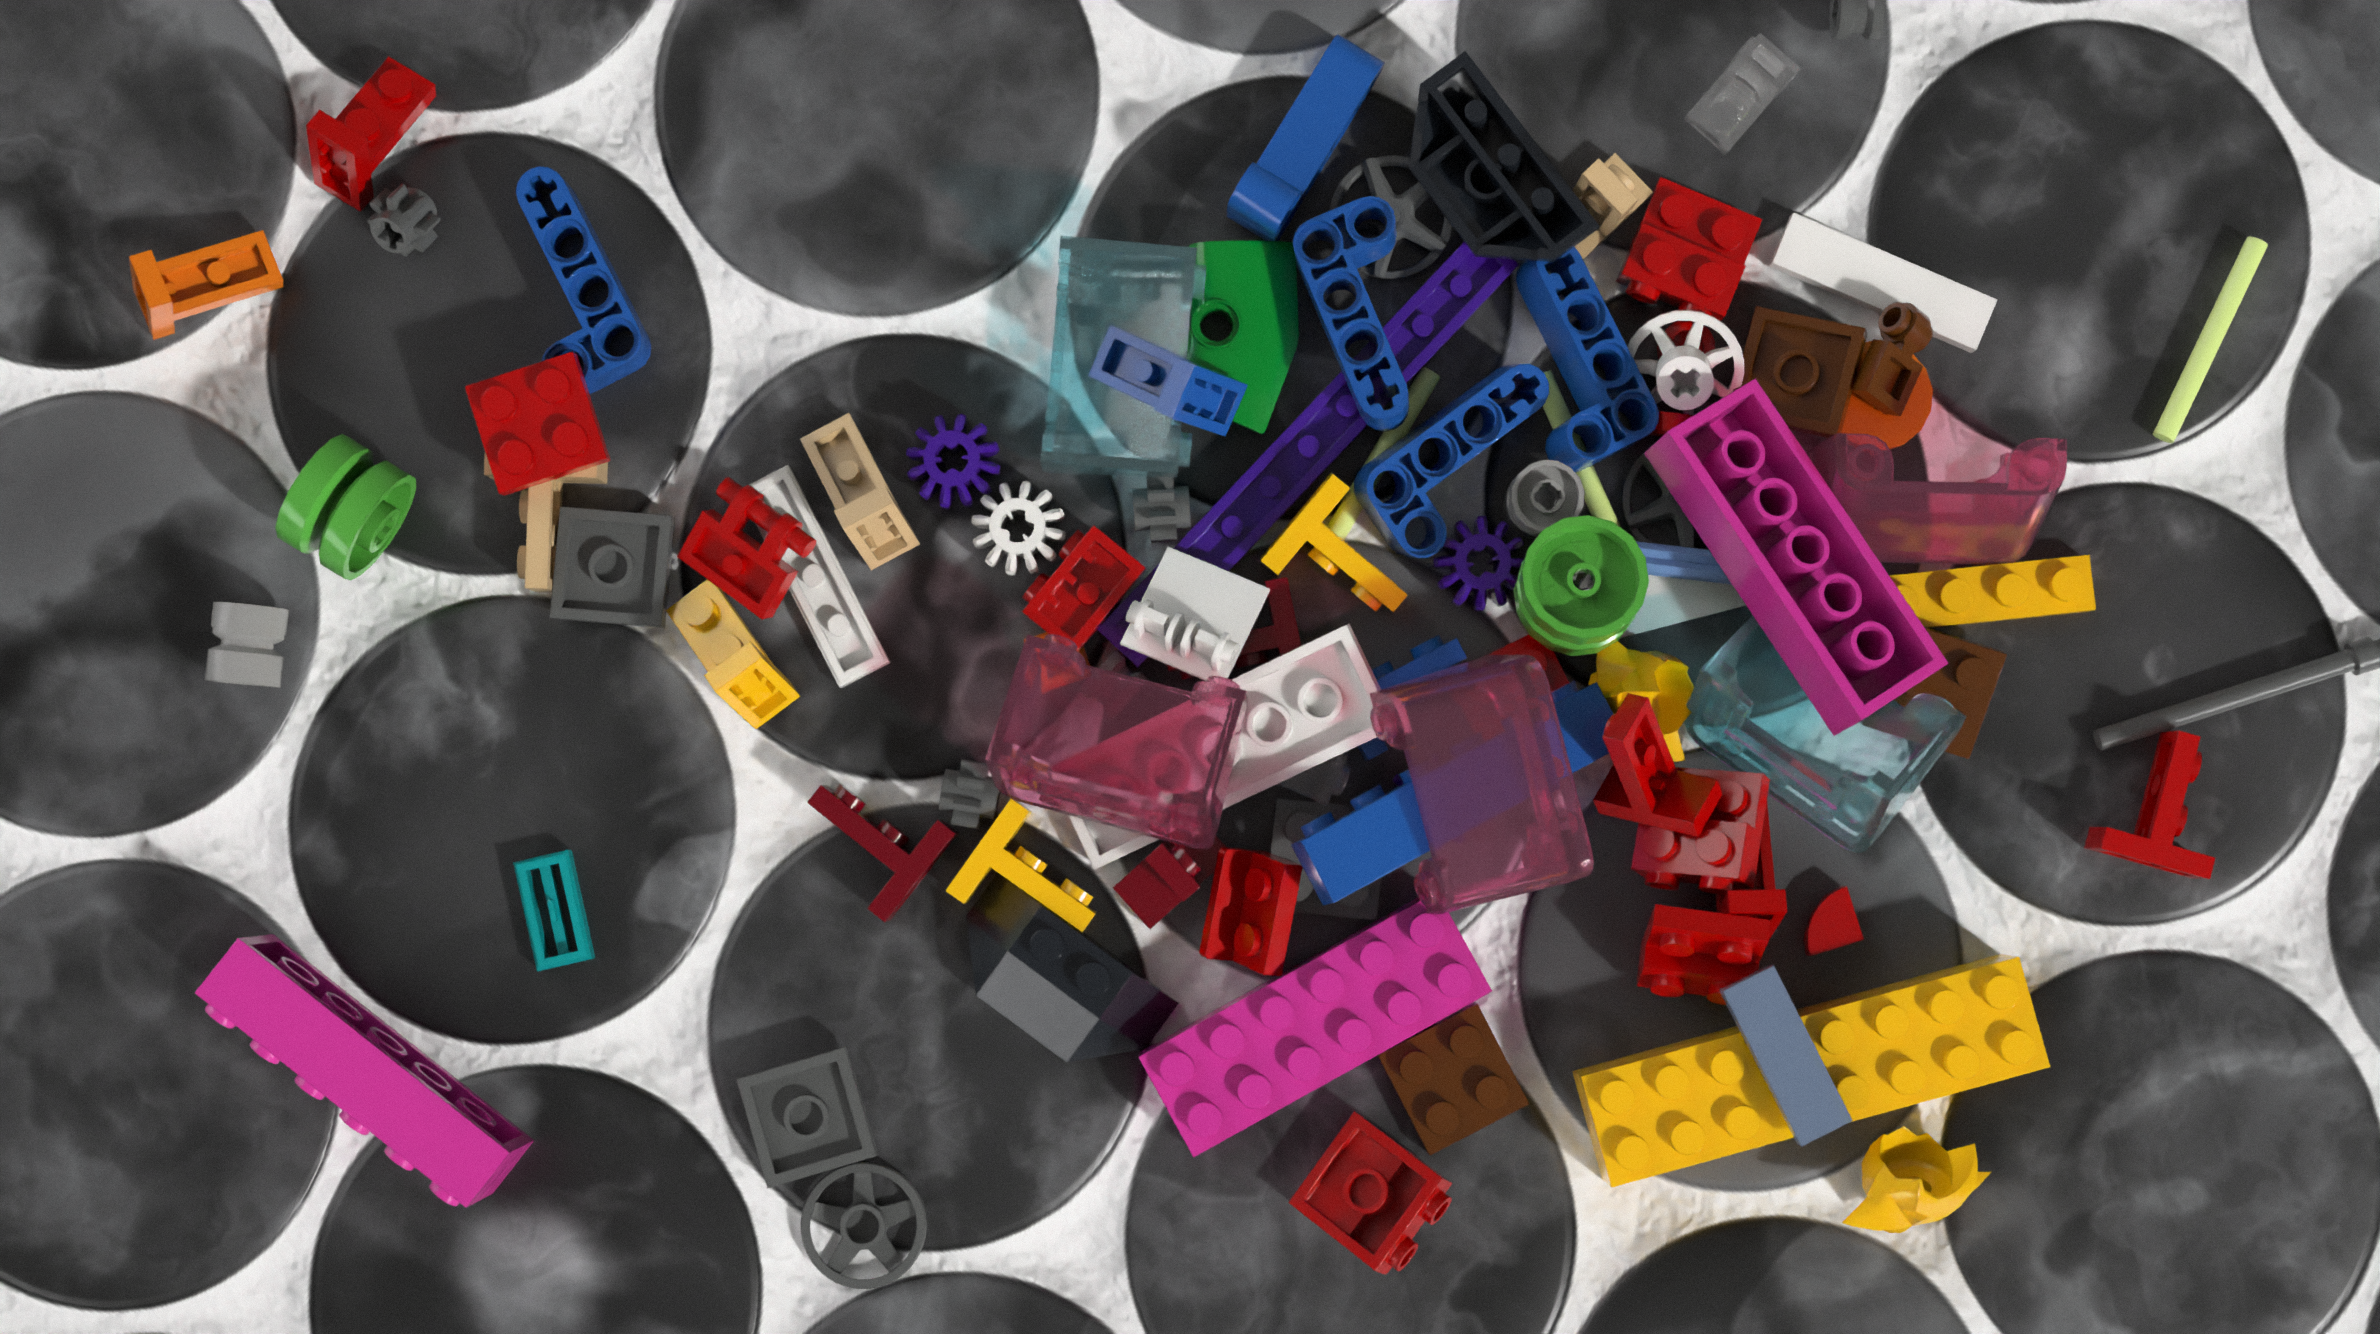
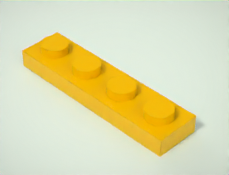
(1999, 591)

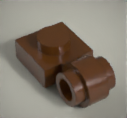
(1888, 367)

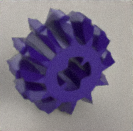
(954, 442)
(1473, 545)

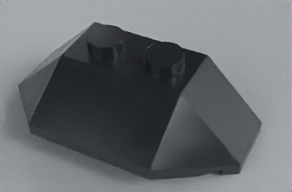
(1490, 171)
(1058, 979)

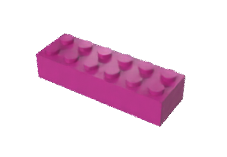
(1795, 557)
(1312, 1023)
(363, 1069)

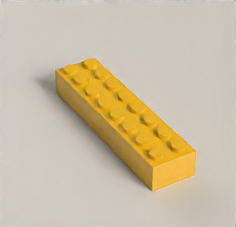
(1877, 1045)

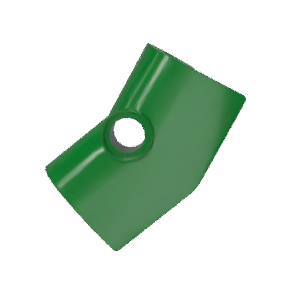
(1257, 293)

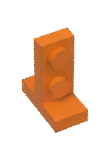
(202, 280)

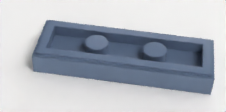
(1785, 1055)

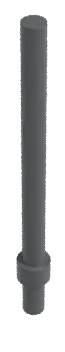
(2357, 657)

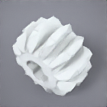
(1002, 538)

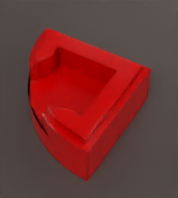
(1832, 923)

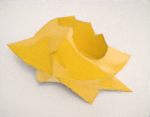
(1649, 675)
(1913, 1181)

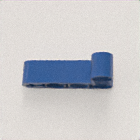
(1305, 140)
(576, 276)
(1360, 319)
(1574, 355)
(1455, 450)

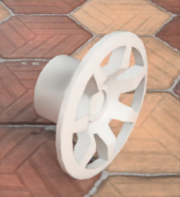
(1684, 371)

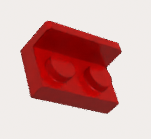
(1083, 587)
(1251, 909)

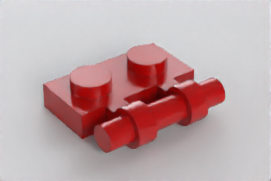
(735, 560)

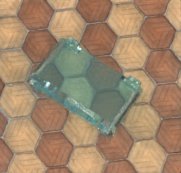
(1142, 292)
(1843, 785)

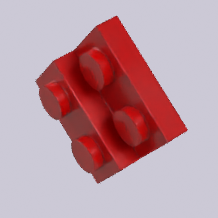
(1688, 251)
(1724, 851)
(1699, 951)
(1372, 1195)

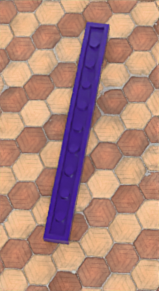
(1327, 426)

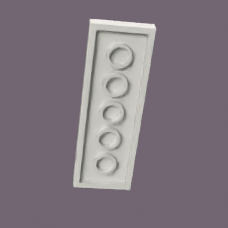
(1295, 718)

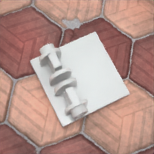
(1194, 616)

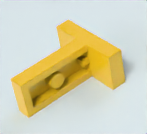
(1330, 550)
(731, 655)
(1021, 869)

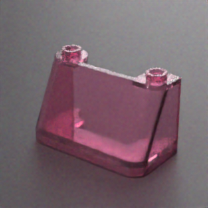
(1943, 521)
(1116, 745)
(1487, 781)

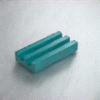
(575, 905)

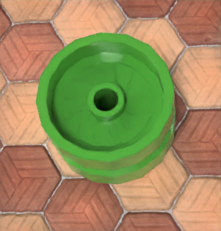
(345, 507)
(1594, 556)

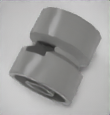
(1542, 497)
(246, 644)

